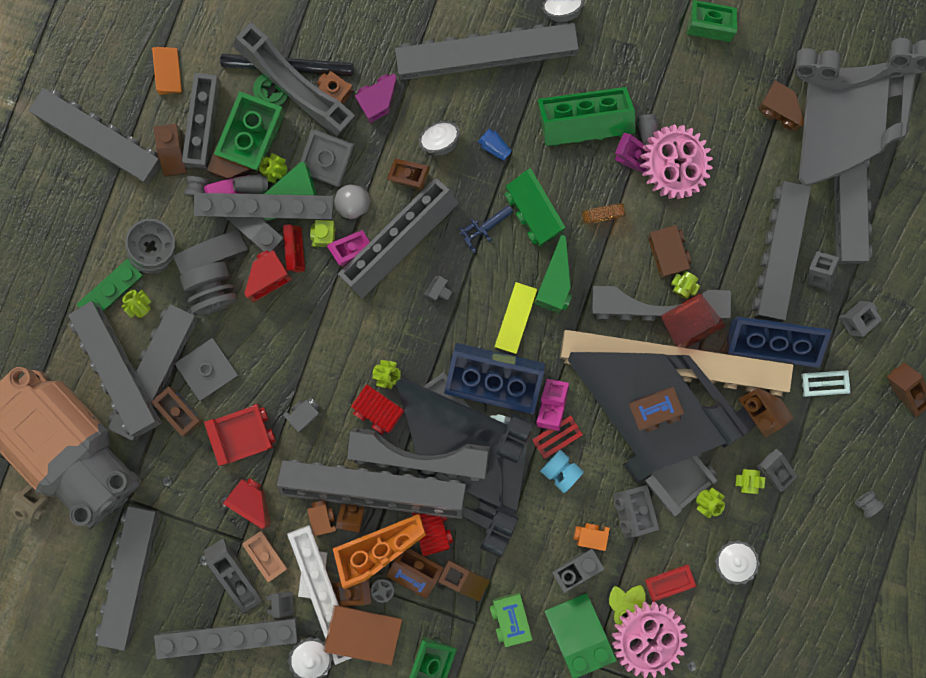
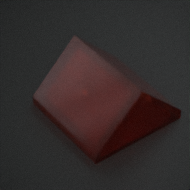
(692, 321)

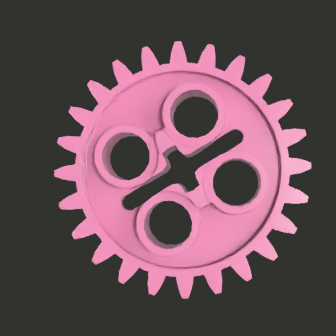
(657, 162)
(633, 628)

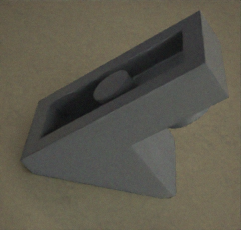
(777, 470)

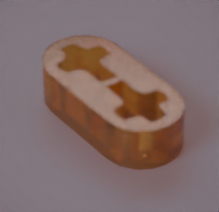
(603, 213)

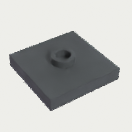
(327, 157)
(206, 369)

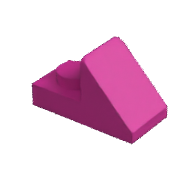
(348, 247)

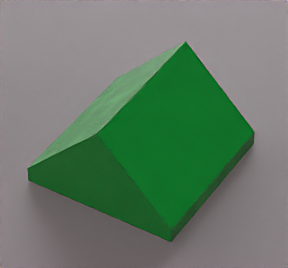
(712, 21)
(433, 660)

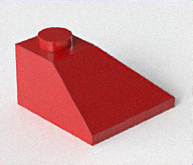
(266, 276)
(249, 503)

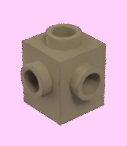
(28, 505)

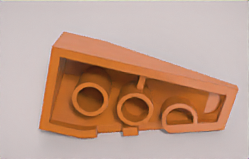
(370, 553)

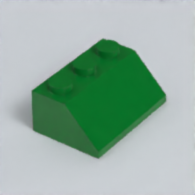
(534, 209)

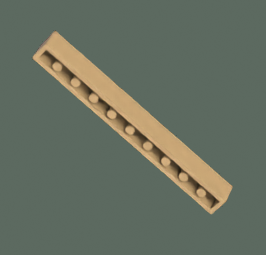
(718, 367)

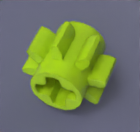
(273, 168)
(685, 285)
(136, 303)
(386, 374)
(750, 481)
(710, 502)

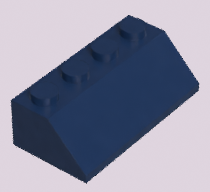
(777, 341)
(494, 378)

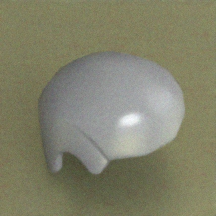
(352, 201)

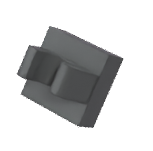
(437, 289)
(281, 604)

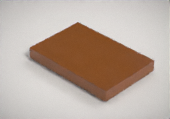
(362, 635)

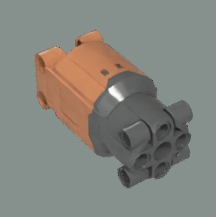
(61, 447)

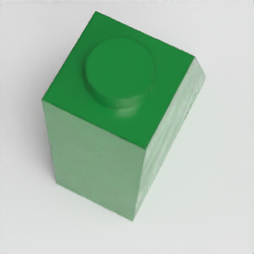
(295, 182)

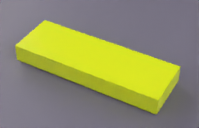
(515, 318)

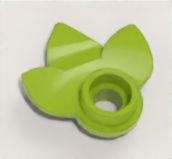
(622, 601)

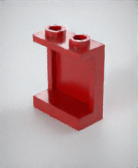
(240, 434)

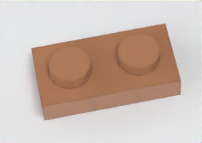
(264, 556)

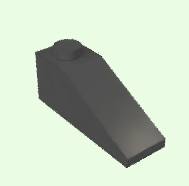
(258, 232)
(232, 575)

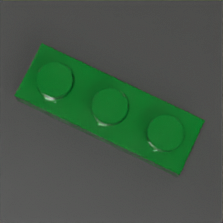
(113, 286)

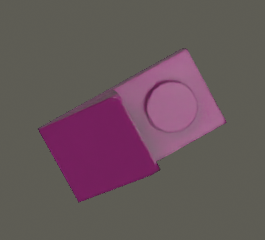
(629, 152)

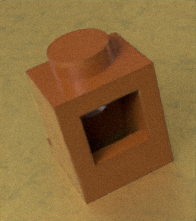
(342, 90)
(321, 518)

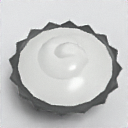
(562, 9)
(439, 138)
(737, 562)
(309, 659)

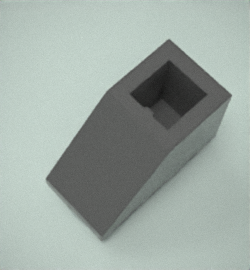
(578, 570)

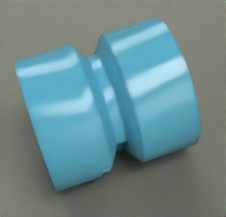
(562, 471)

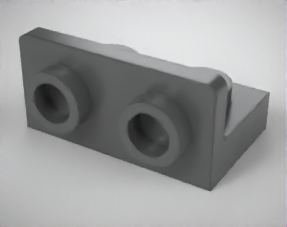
(635, 511)

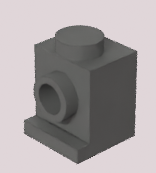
(823, 271)
(861, 318)
(303, 414)

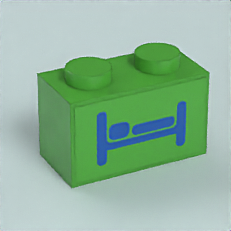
(511, 619)

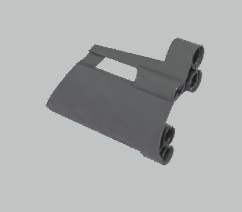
(850, 107)

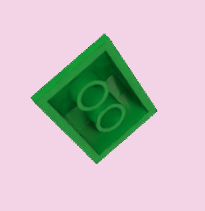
(249, 131)
(556, 283)
(580, 636)

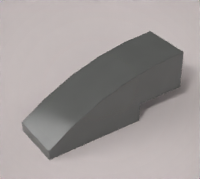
(211, 251)

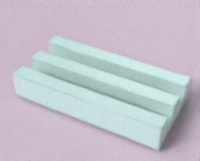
(805, 385)

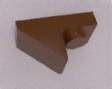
(408, 174)
(350, 517)
(354, 595)

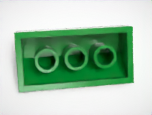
(586, 116)

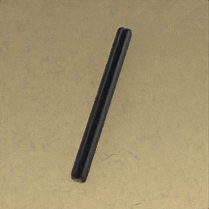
(299, 65)

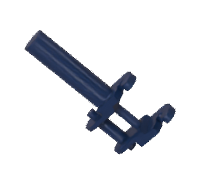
(486, 226)

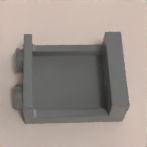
(680, 483)

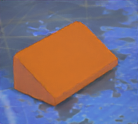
(166, 70)

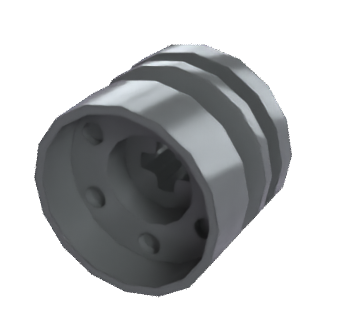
(145, 234)
(207, 283)

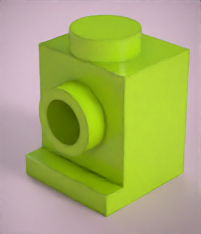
(322, 233)

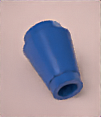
(494, 144)

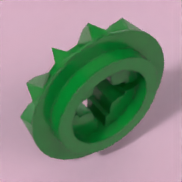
(261, 93)

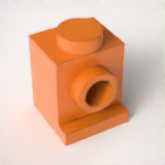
(591, 536)

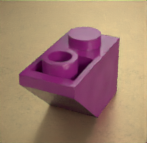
(377, 99)

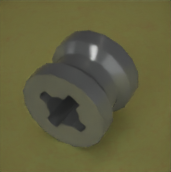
(195, 185)
(869, 503)
(382, 593)

